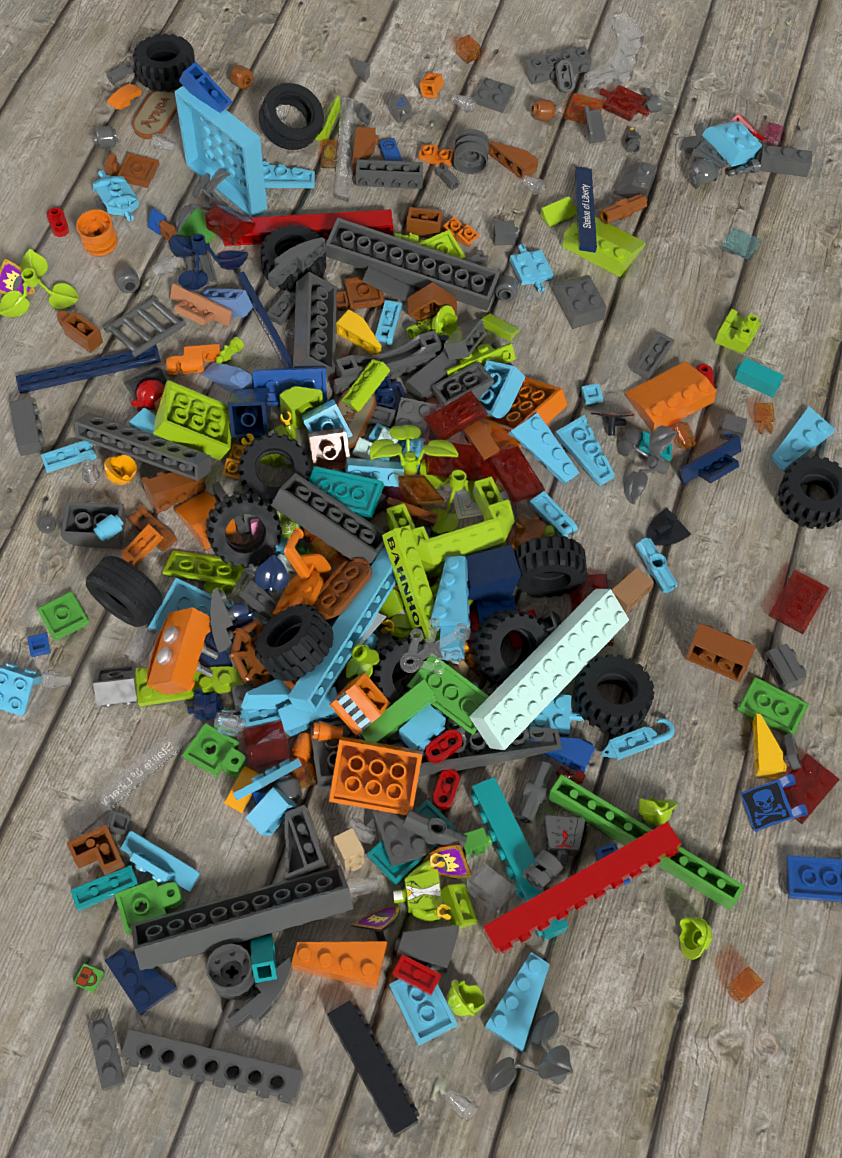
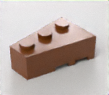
(170, 489)

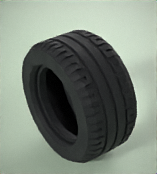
(305, 102)
(124, 591)

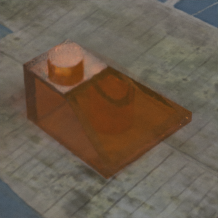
(418, 490)

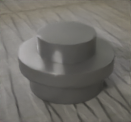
(46, 524)

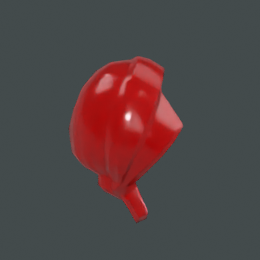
(148, 394)

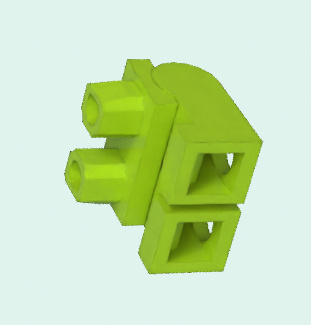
(738, 331)

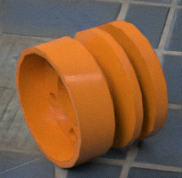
(97, 232)

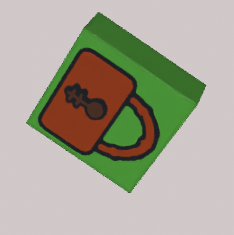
(88, 978)

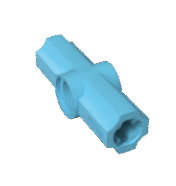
(661, 574)

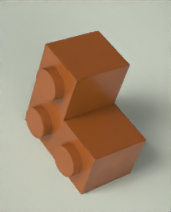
(429, 302)
(96, 846)

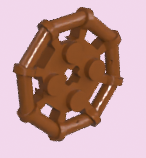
(247, 652)

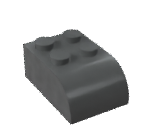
(580, 301)
(81, 519)

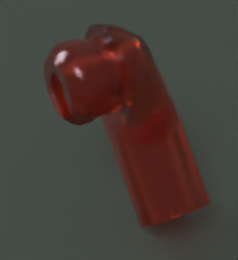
(578, 777)

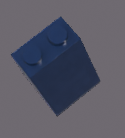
(249, 412)
(492, 574)

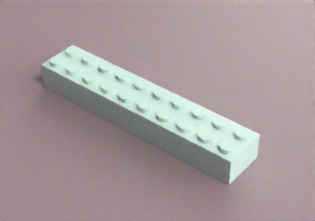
(549, 669)

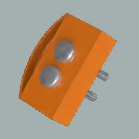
(178, 652)

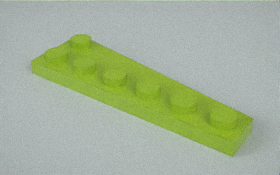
(220, 682)

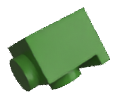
(476, 843)

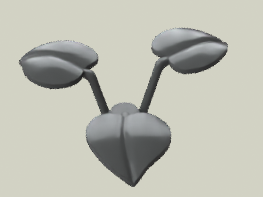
(216, 179)
(659, 440)
(553, 1068)

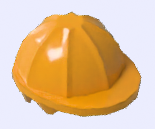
(120, 469)

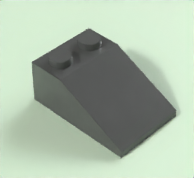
(472, 379)

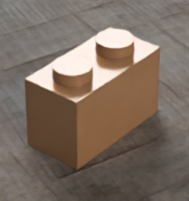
(632, 589)

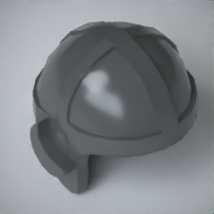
(703, 171)

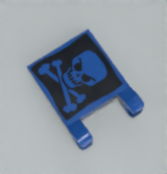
(769, 805)

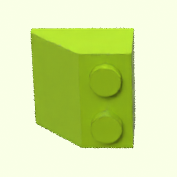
(298, 402)

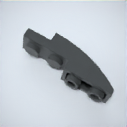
(298, 257)
(221, 619)
(260, 1005)

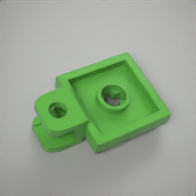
(225, 755)
(155, 897)

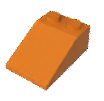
(194, 516)

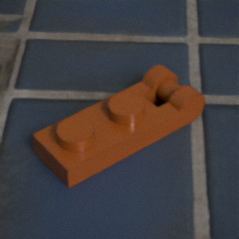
(168, 539)

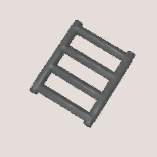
(150, 342)

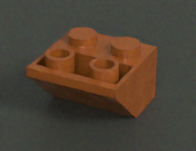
(424, 221)

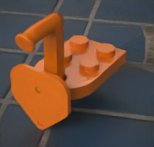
(311, 576)

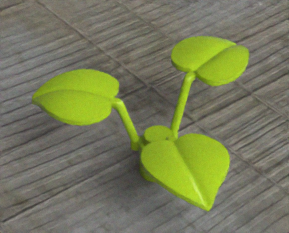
(34, 266)
(409, 461)
(457, 481)

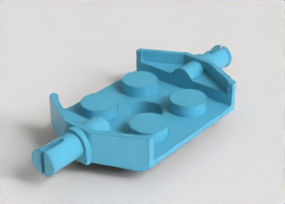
(119, 202)

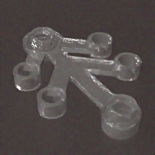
(433, 649)

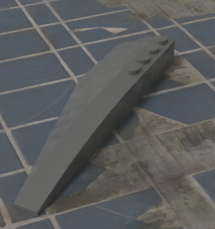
(472, 753)

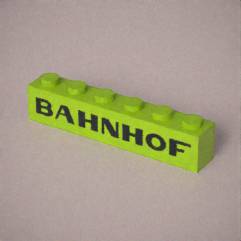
(411, 578)

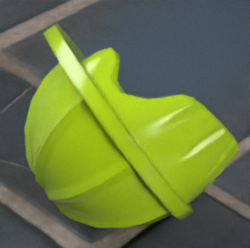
(445, 321)
(656, 812)
(694, 937)
(465, 998)

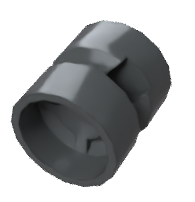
(541, 872)

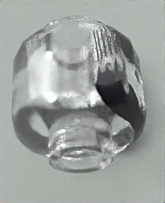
(229, 722)

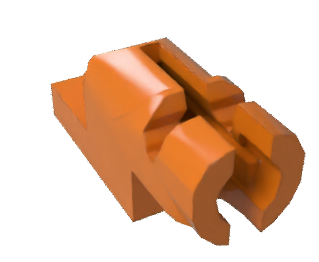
(192, 360)

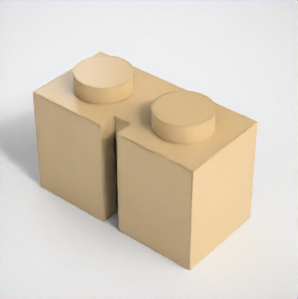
(349, 850)

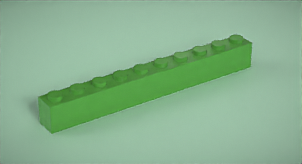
(627, 829)

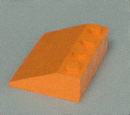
(671, 396)
(531, 399)
(375, 776)

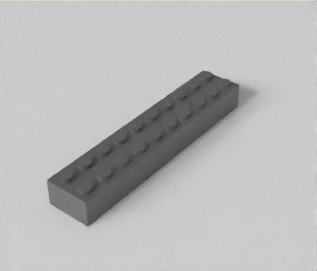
(411, 263)
(240, 917)

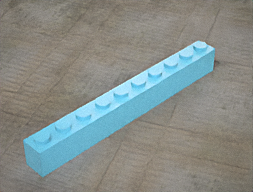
(347, 633)

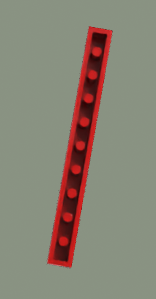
(321, 223)
(581, 887)

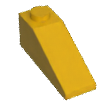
(355, 329)
(767, 753)

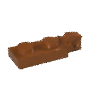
(417, 514)

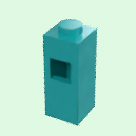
(758, 377)
(263, 958)

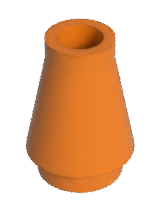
(324, 731)

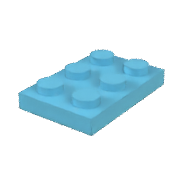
(424, 1014)

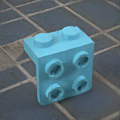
(16, 687)

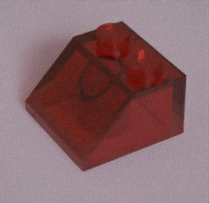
(228, 223)
(266, 745)

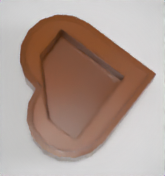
(342, 301)

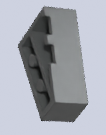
(303, 847)

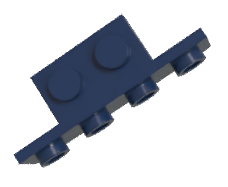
(713, 463)

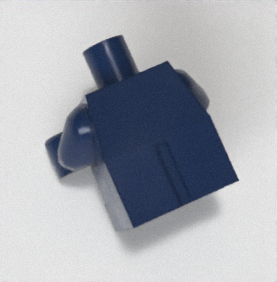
(205, 705)

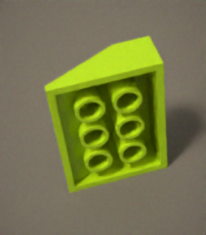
(614, 247)
(193, 420)

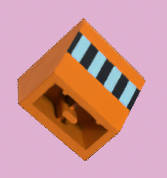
(360, 703)

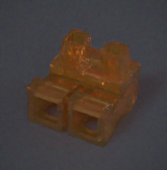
(527, 529)

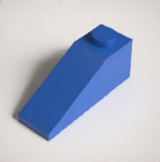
(204, 88)
(574, 753)

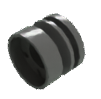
(471, 151)
(223, 964)

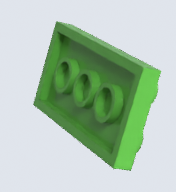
(455, 694)

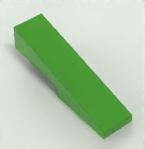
(401, 711)

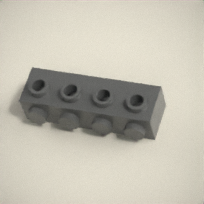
(543, 67)
(389, 174)

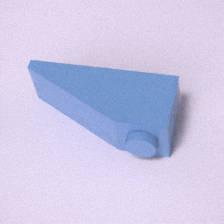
(234, 299)
(229, 377)

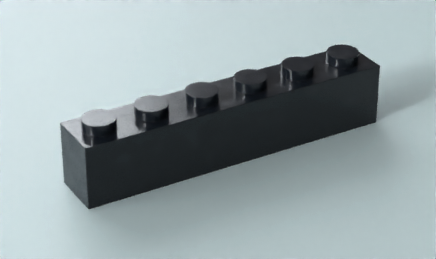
(372, 1068)

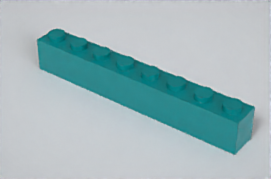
(510, 844)

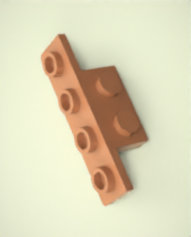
(199, 307)

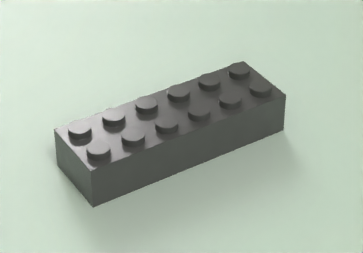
(315, 323)
(329, 519)

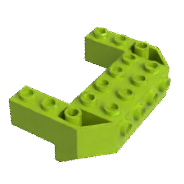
(462, 542)

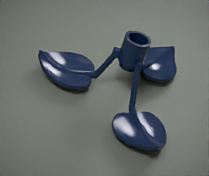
(184, 246)
(268, 576)

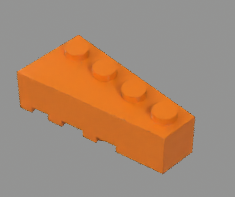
(342, 961)

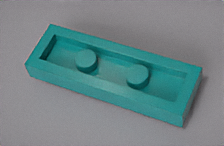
(103, 888)

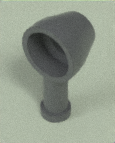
(653, 103)

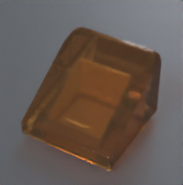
(305, 774)

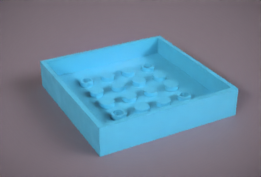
(223, 141)

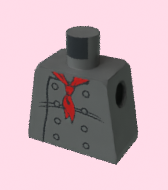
(563, 836)

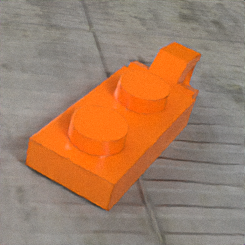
(141, 545)

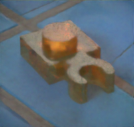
(764, 414)

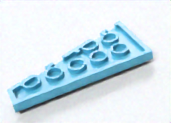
(185, 596)

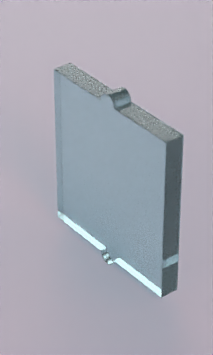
(741, 243)

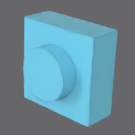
(592, 394)

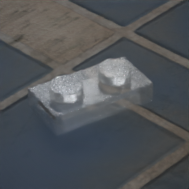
(141, 644)

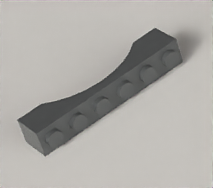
(420, 344)

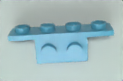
(159, 862)

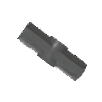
(535, 792)
(424, 826)

